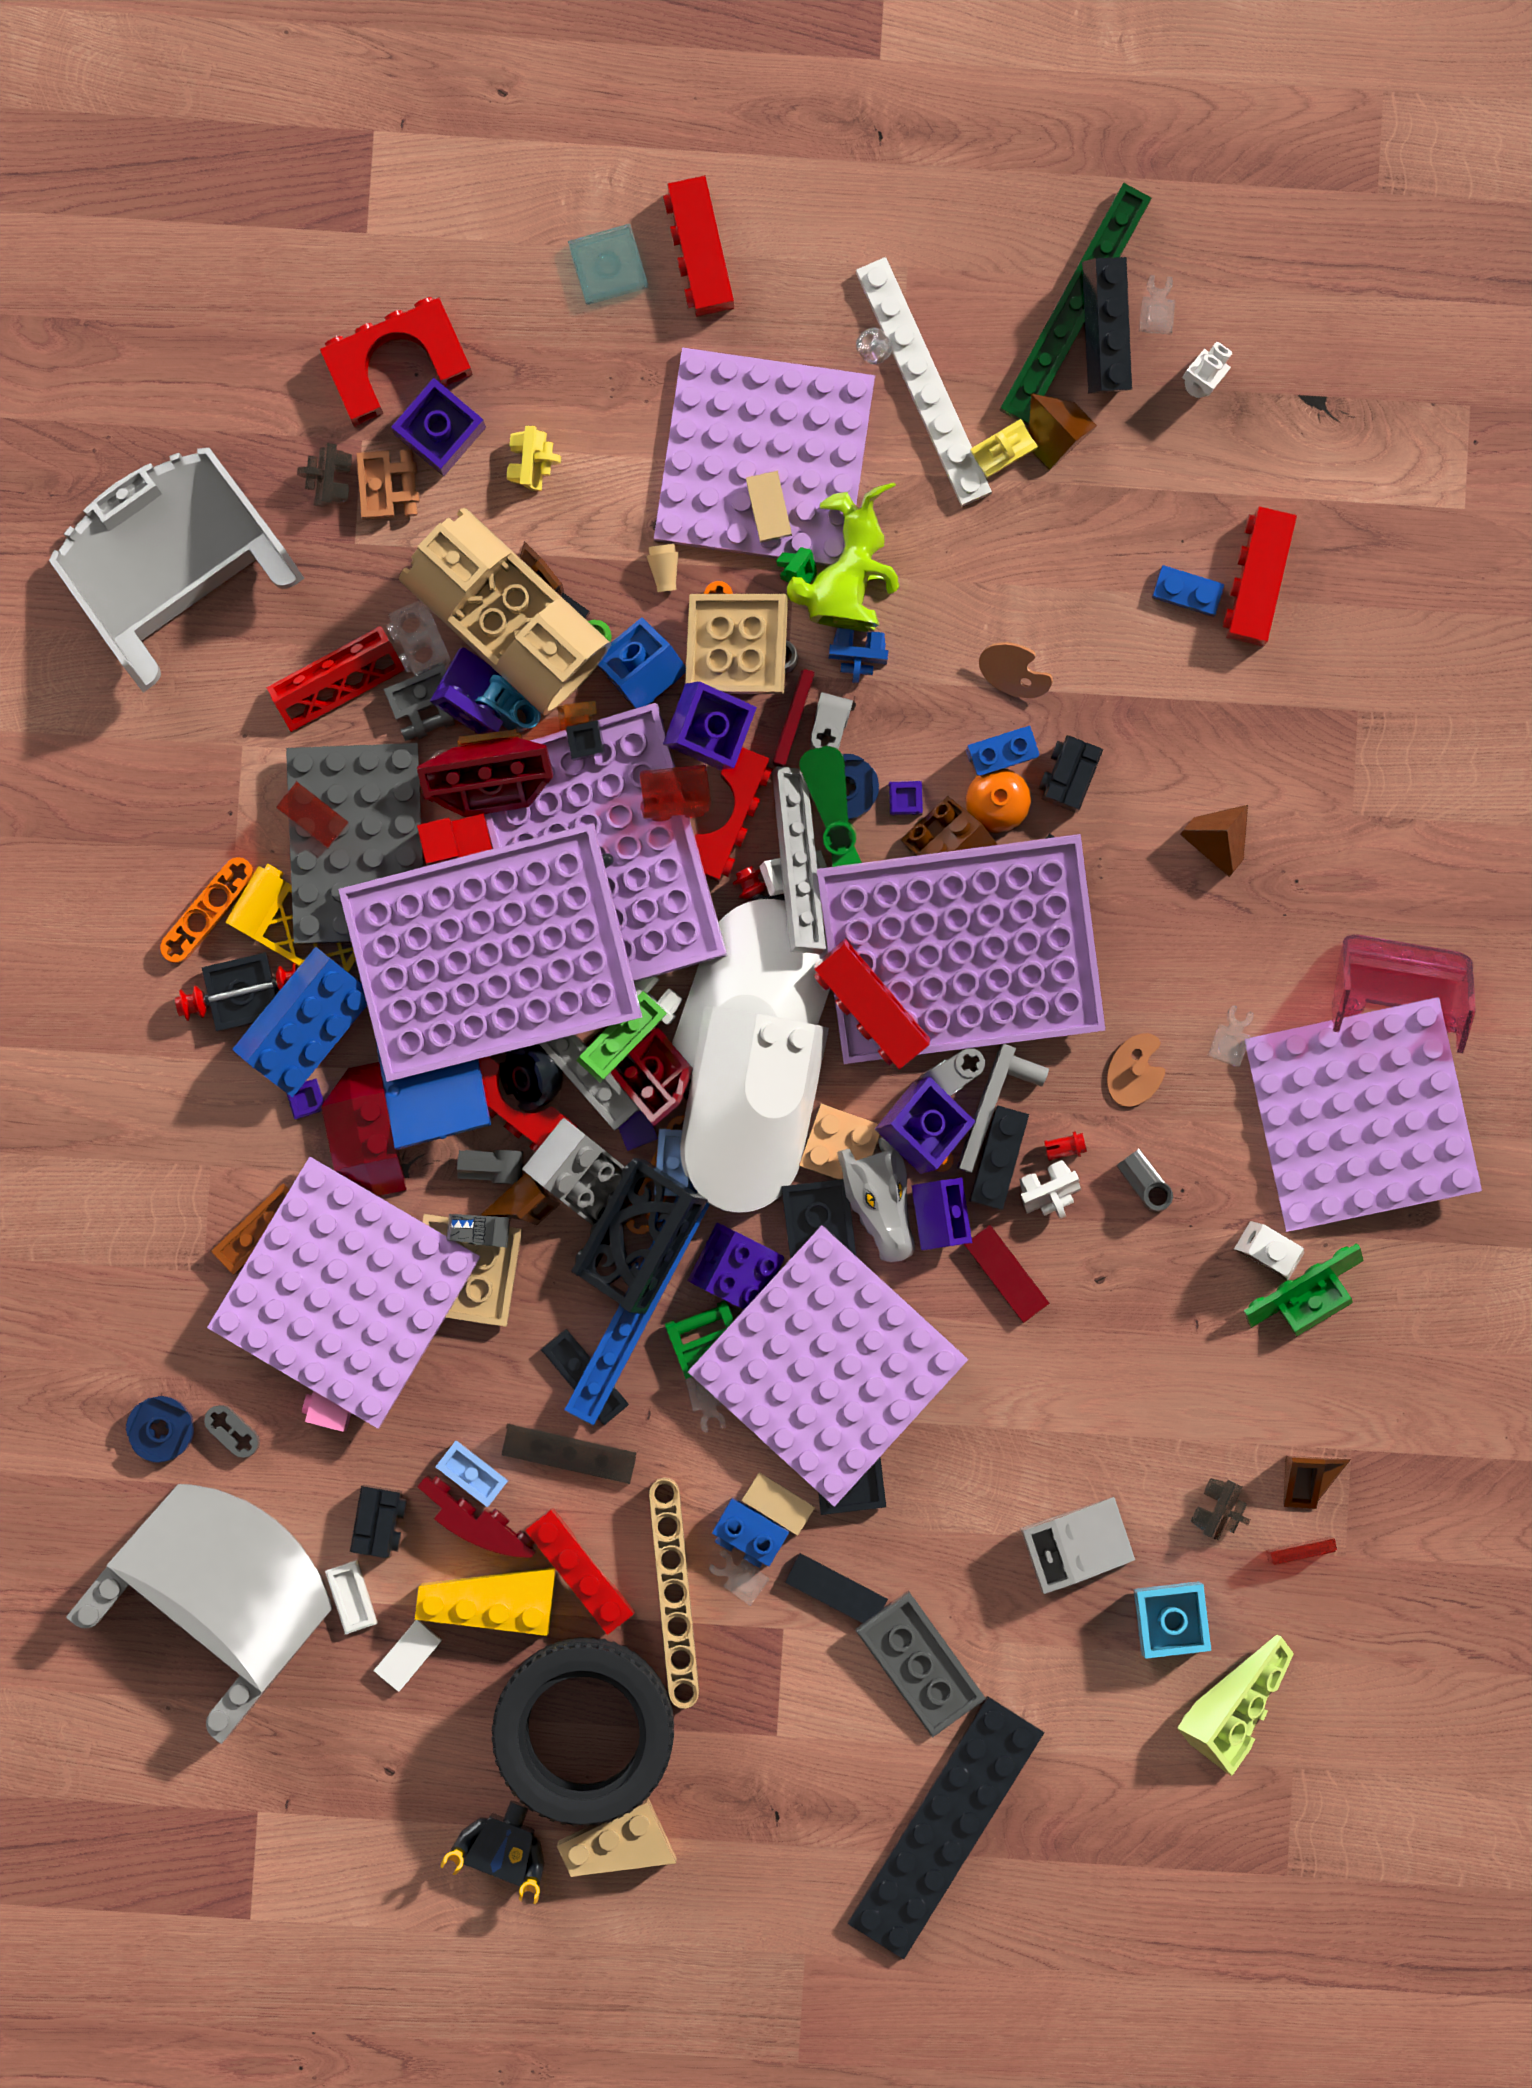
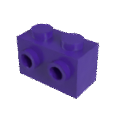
(939, 1213)

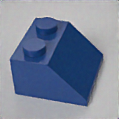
(641, 664)

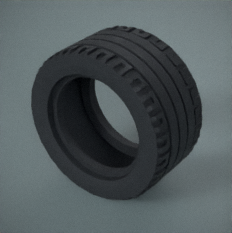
(567, 1800)

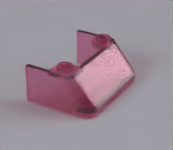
(1403, 974)

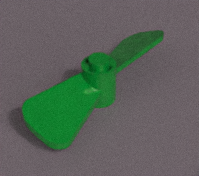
(825, 777)

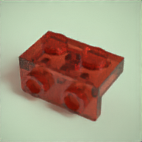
(675, 792)

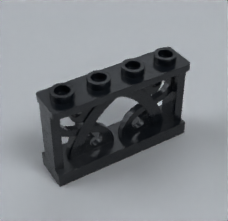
(607, 1230)

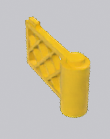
(259, 906)

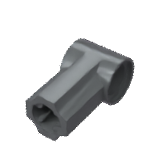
(497, 1166)
(1144, 1178)

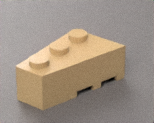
(619, 1845)

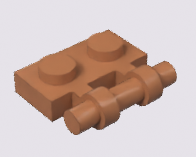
(376, 484)

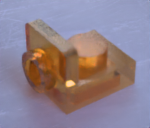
(576, 713)

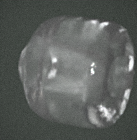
(874, 346)

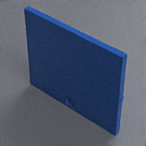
(436, 1103)

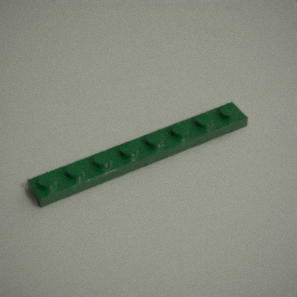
(1069, 312)

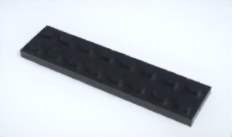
(945, 1827)

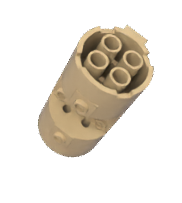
(504, 611)

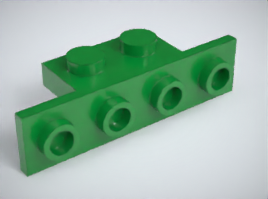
(1311, 1296)

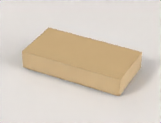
(768, 506)
(778, 1503)

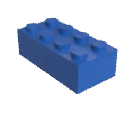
(302, 1022)

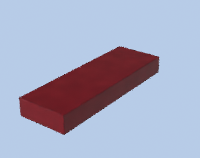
(793, 718)
(1006, 1274)

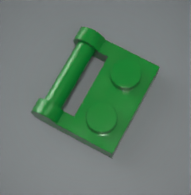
(691, 1352)

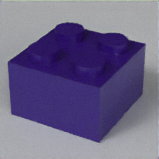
(438, 427)
(709, 725)
(925, 1125)

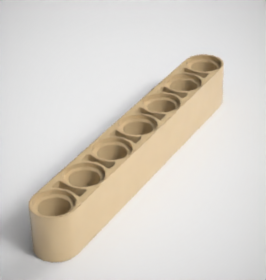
(669, 1608)

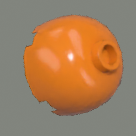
(999, 800)

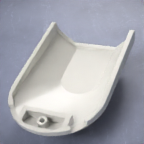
(754, 975)
(749, 1106)

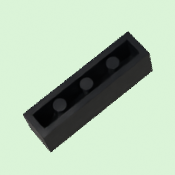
(1107, 325)

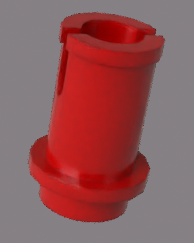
(1065, 1146)

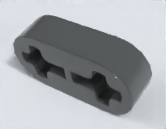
(226, 1436)

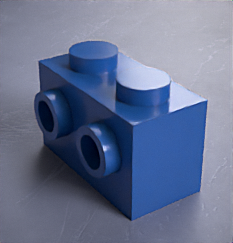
(750, 1533)

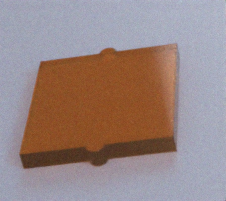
(487, 737)

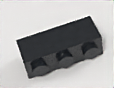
(999, 1157)

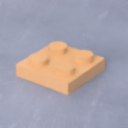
(833, 1133)

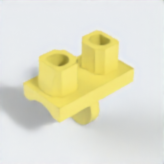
(1003, 448)
(536, 458)

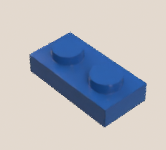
(1188, 591)

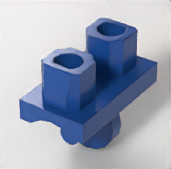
(844, 650)

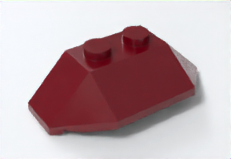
(487, 776)
(653, 1075)
(362, 1133)

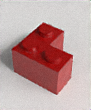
(450, 839)

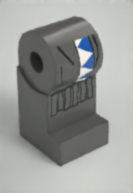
(479, 1230)

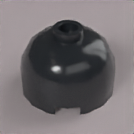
(531, 1076)

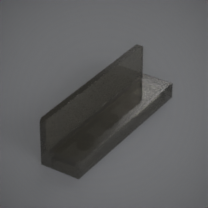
(569, 1453)

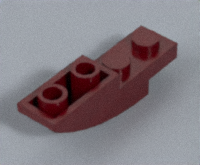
(486, 1531)

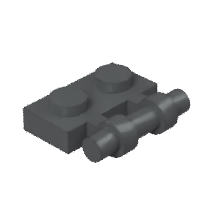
(414, 696)

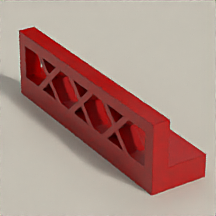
(330, 669)

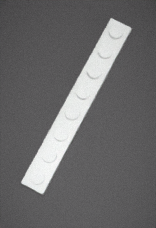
(923, 381)

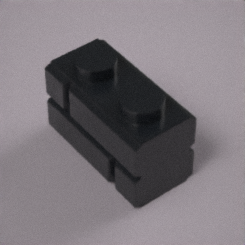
(1071, 773)
(377, 1521)

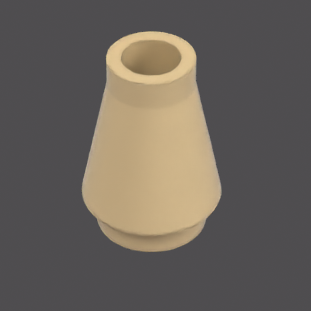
(663, 564)

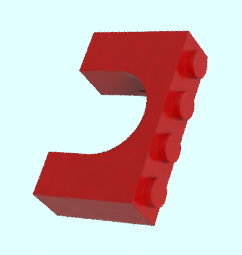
(423, 325)

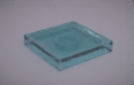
(608, 264)

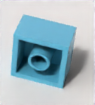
(1172, 1619)

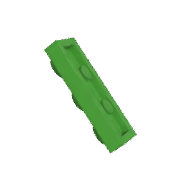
(620, 1040)

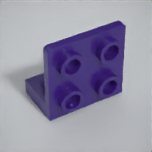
(461, 686)
(734, 1266)

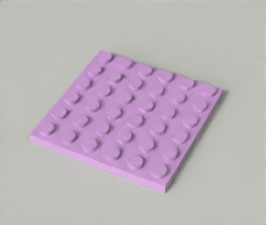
(753, 419)
(1363, 1115)
(344, 1292)
(828, 1365)

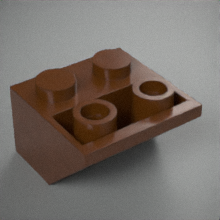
(946, 830)

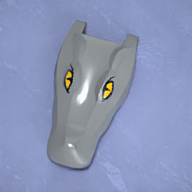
(879, 1195)

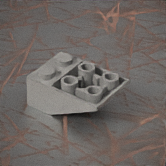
(575, 1170)
(1077, 1545)

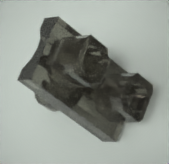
(329, 461)
(1215, 1522)

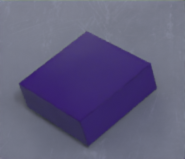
(905, 798)
(306, 1100)
(637, 1131)

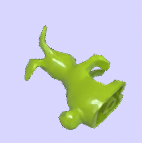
(840, 589)

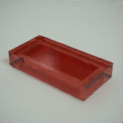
(312, 815)
(1301, 1550)

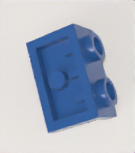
(1003, 751)

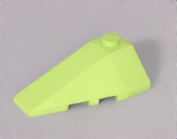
(1227, 1714)

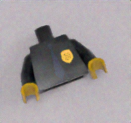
(502, 1849)

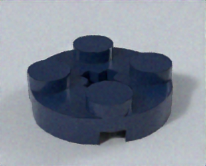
(866, 783)
(143, 1438)

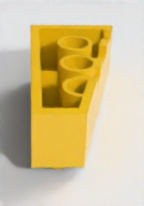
(499, 1602)

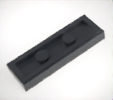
(571, 1362)
(834, 1589)

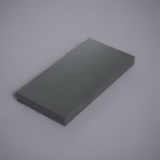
(920, 1664)

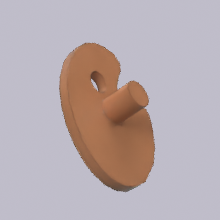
(1007, 664)
(1133, 1080)

